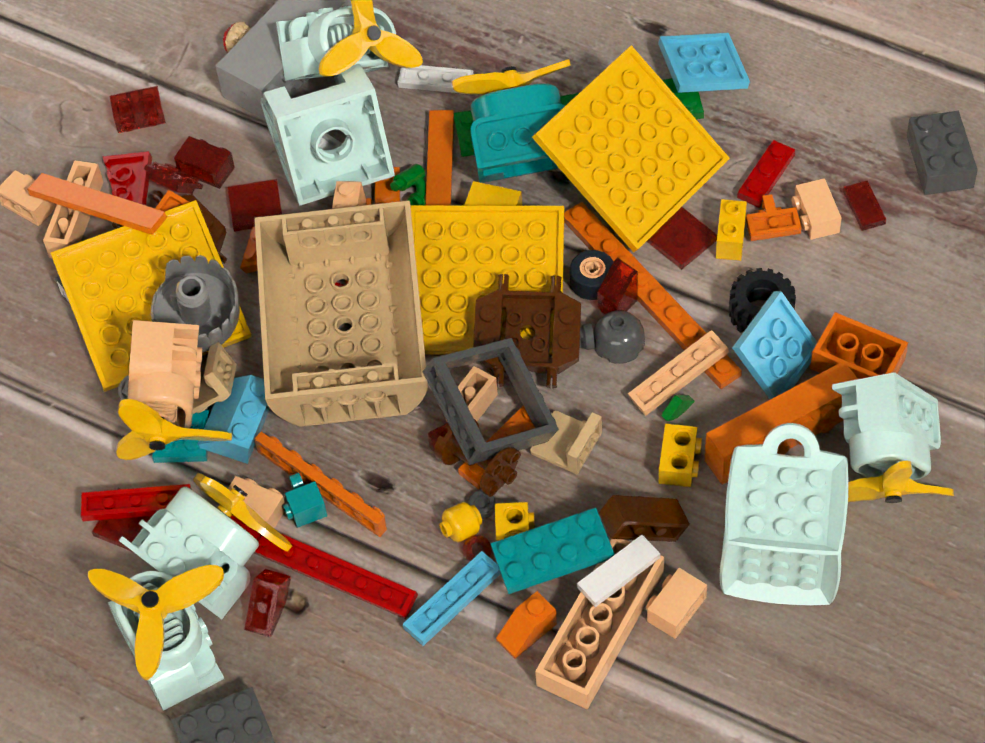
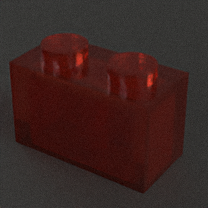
(205, 161)

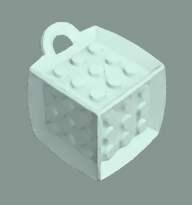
(784, 521)

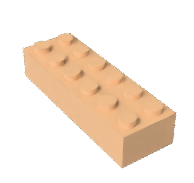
(594, 636)

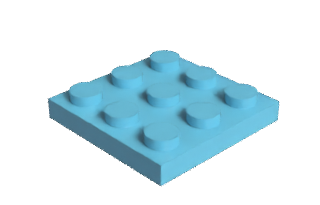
(703, 62)
(776, 346)

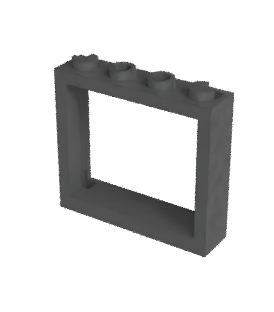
(459, 415)

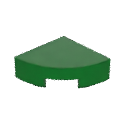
(677, 406)

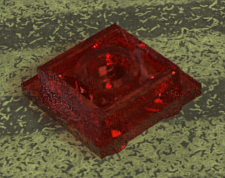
(169, 177)

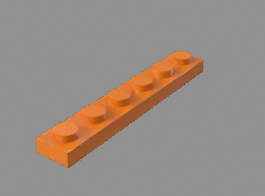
(330, 489)

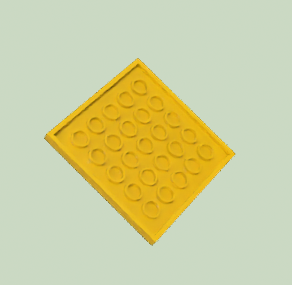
(631, 148)
(466, 250)
(115, 279)

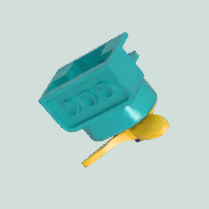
(508, 118)

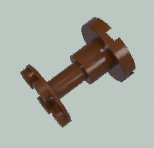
(497, 470)

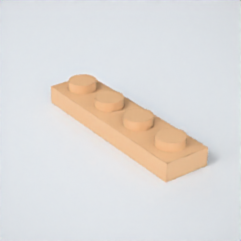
(678, 372)

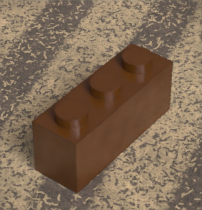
(647, 516)

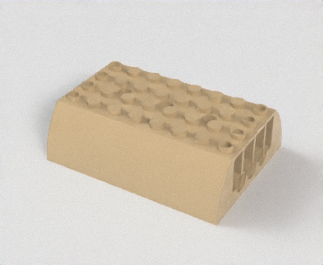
(302, 309)

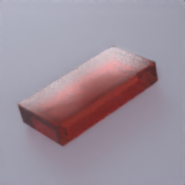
(864, 205)

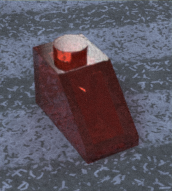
(619, 288)
(267, 602)

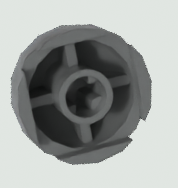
(619, 337)

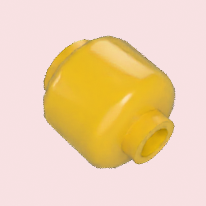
(460, 522)

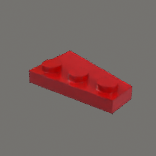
(128, 175)

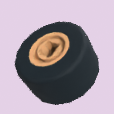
(588, 273)

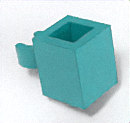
(304, 502)

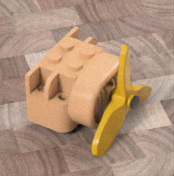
(162, 389)

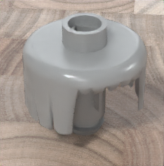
(198, 296)

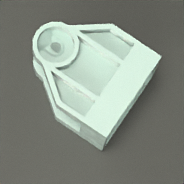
(302, 121)

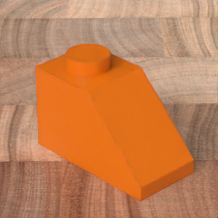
(527, 625)

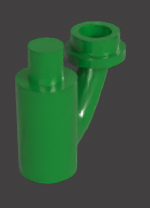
(411, 176)

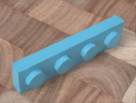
(452, 598)

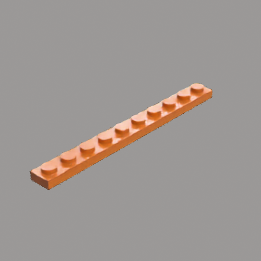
(650, 291)

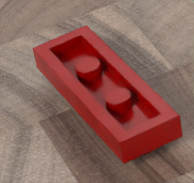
(766, 173)

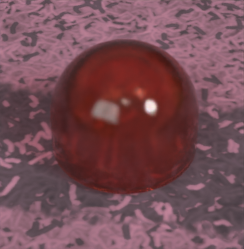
(467, 546)

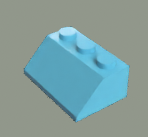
(242, 416)

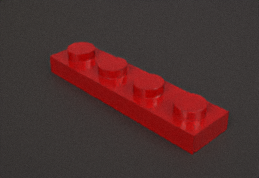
(127, 502)

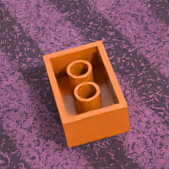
(861, 347)

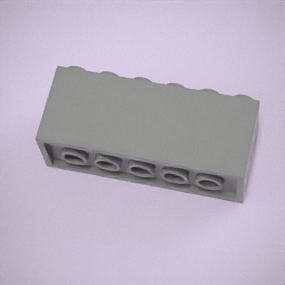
(256, 59)

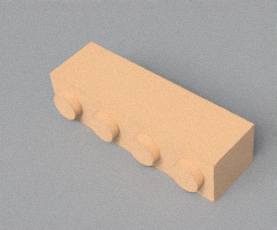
(68, 224)

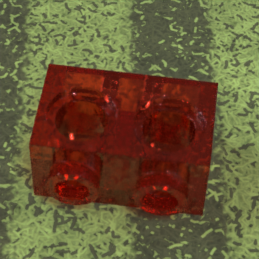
(137, 109)

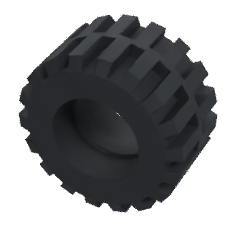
(753, 287)

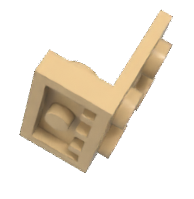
(217, 378)
(571, 442)

